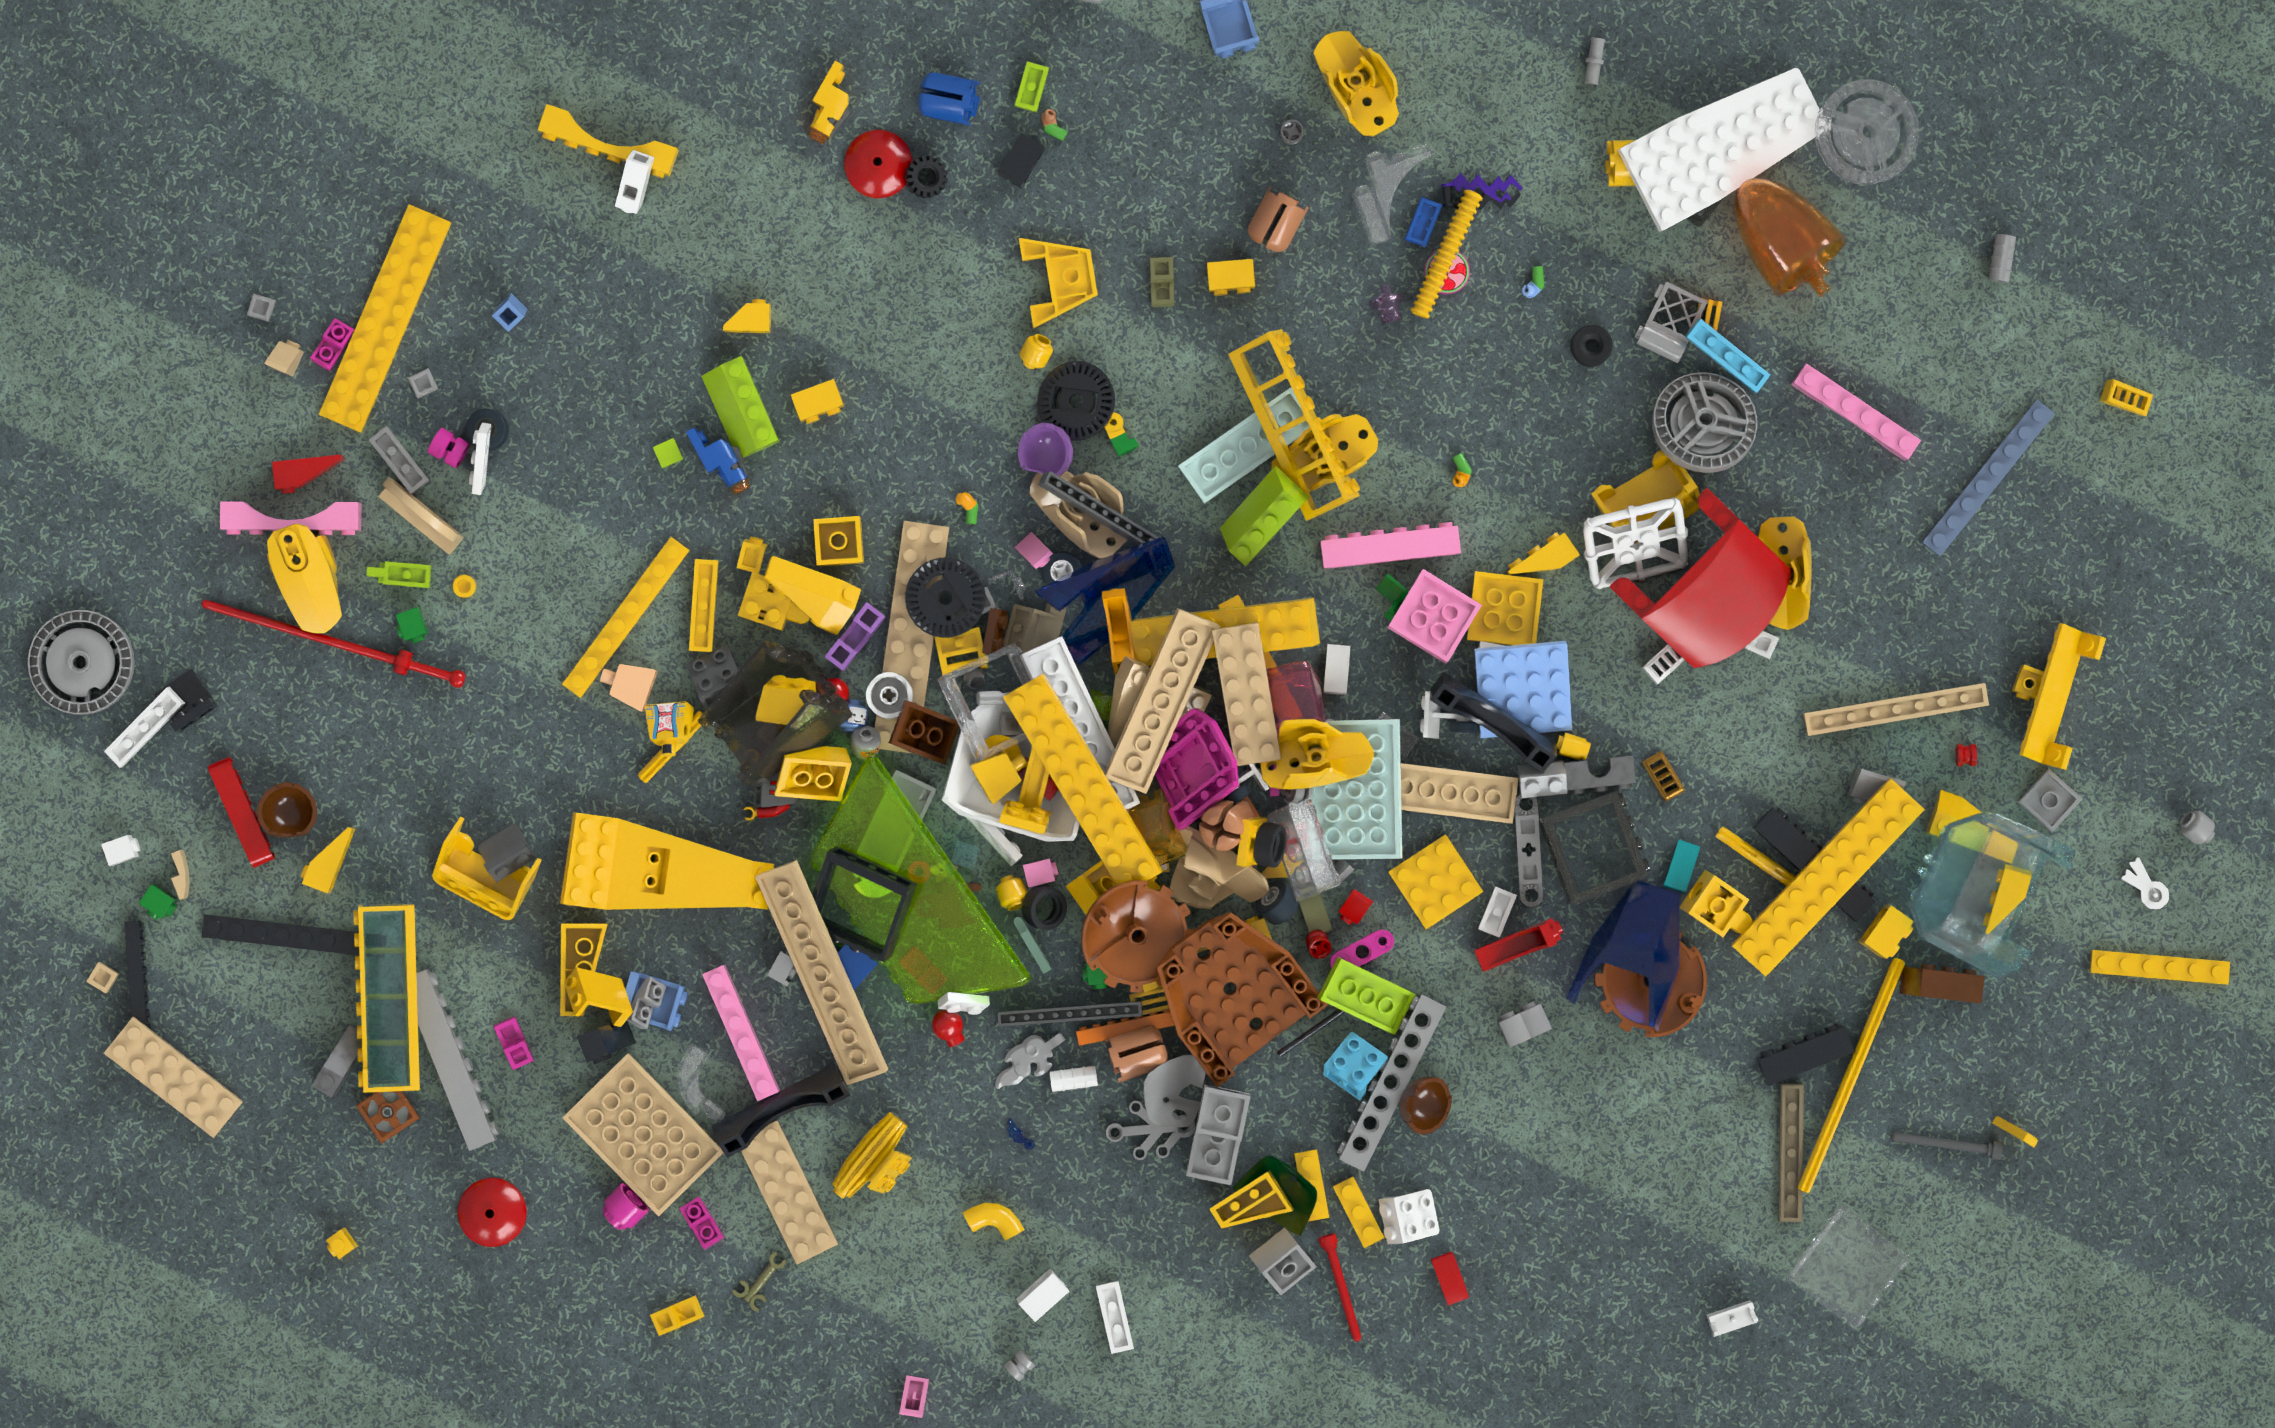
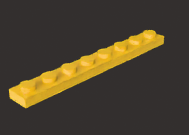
(625, 617)

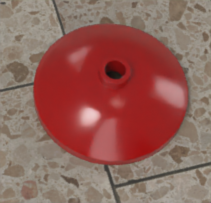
(877, 180)
(508, 1210)

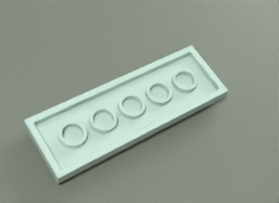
(1240, 449)

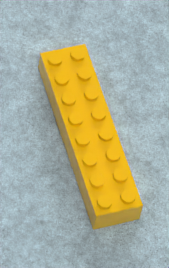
(1281, 626)

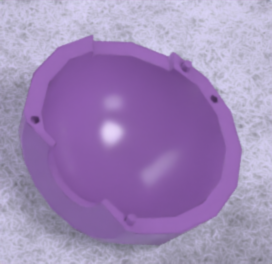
(1045, 449)

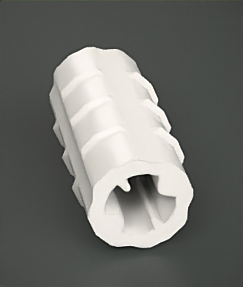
(1073, 1078)

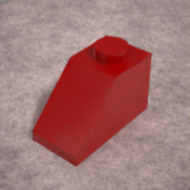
(1354, 907)

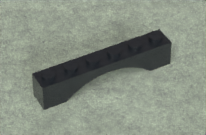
(1463, 701)
(741, 1128)

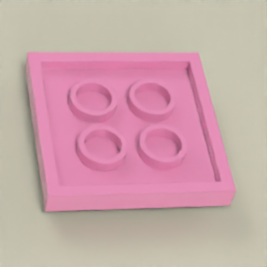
(1434, 616)

